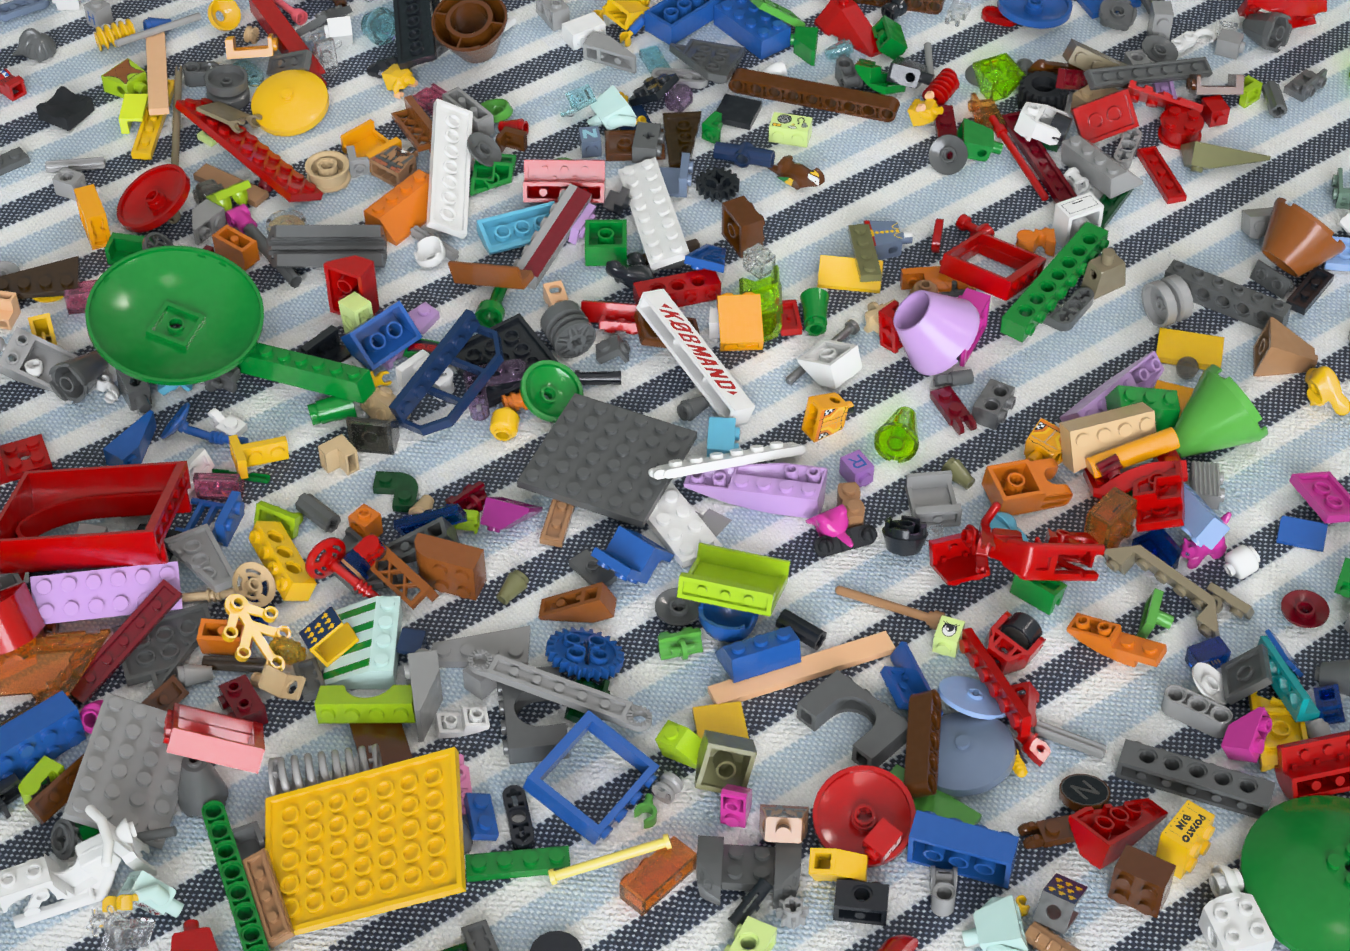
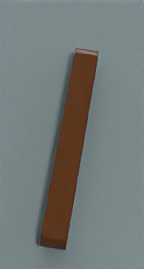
(814, 95)

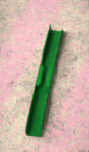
(255, 477)

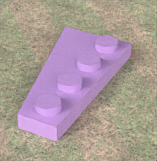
(424, 318)

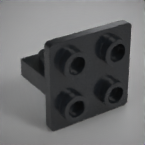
(326, 346)

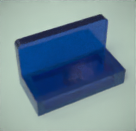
(1161, 545)

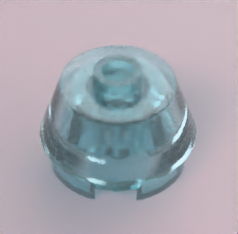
(379, 26)

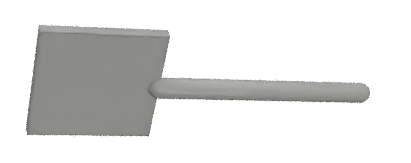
(714, 521)

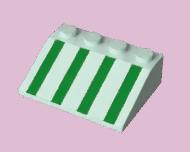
(373, 659)

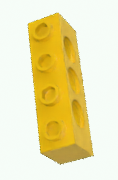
(282, 560)

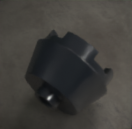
(904, 536)

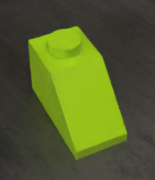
(679, 743)

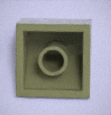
(724, 761)

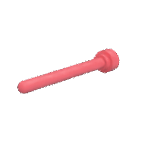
(298, 15)

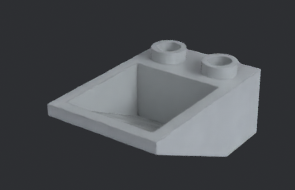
(30, 348)
(425, 680)

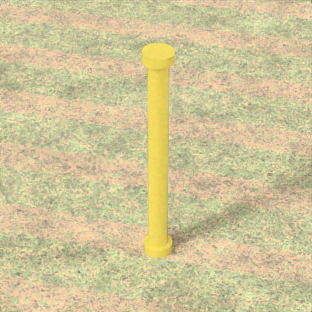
(609, 859)

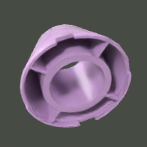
(935, 329)

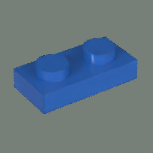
(481, 816)

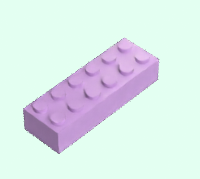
(99, 592)

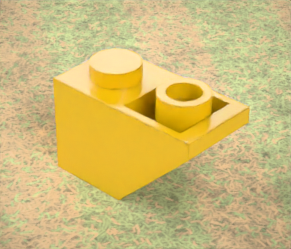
(835, 864)

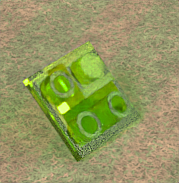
(997, 76)

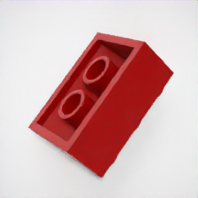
(349, 276)

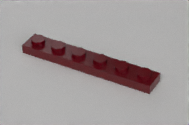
(126, 640)

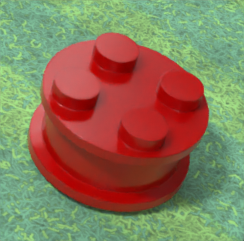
(1180, 126)

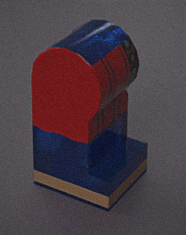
(363, 556)

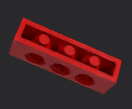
(683, 288)

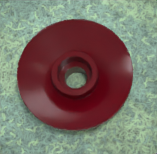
(1305, 608)

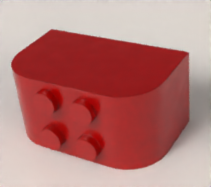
(18, 618)

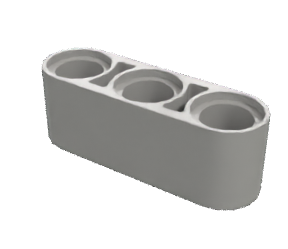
(1196, 711)

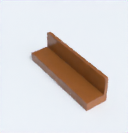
(490, 275)

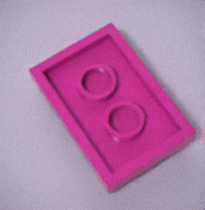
(1324, 495)

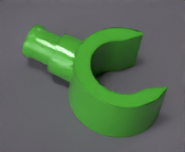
(647, 807)

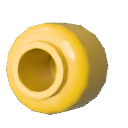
(504, 423)

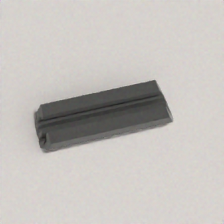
(315, 244)

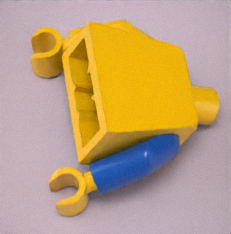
(627, 14)

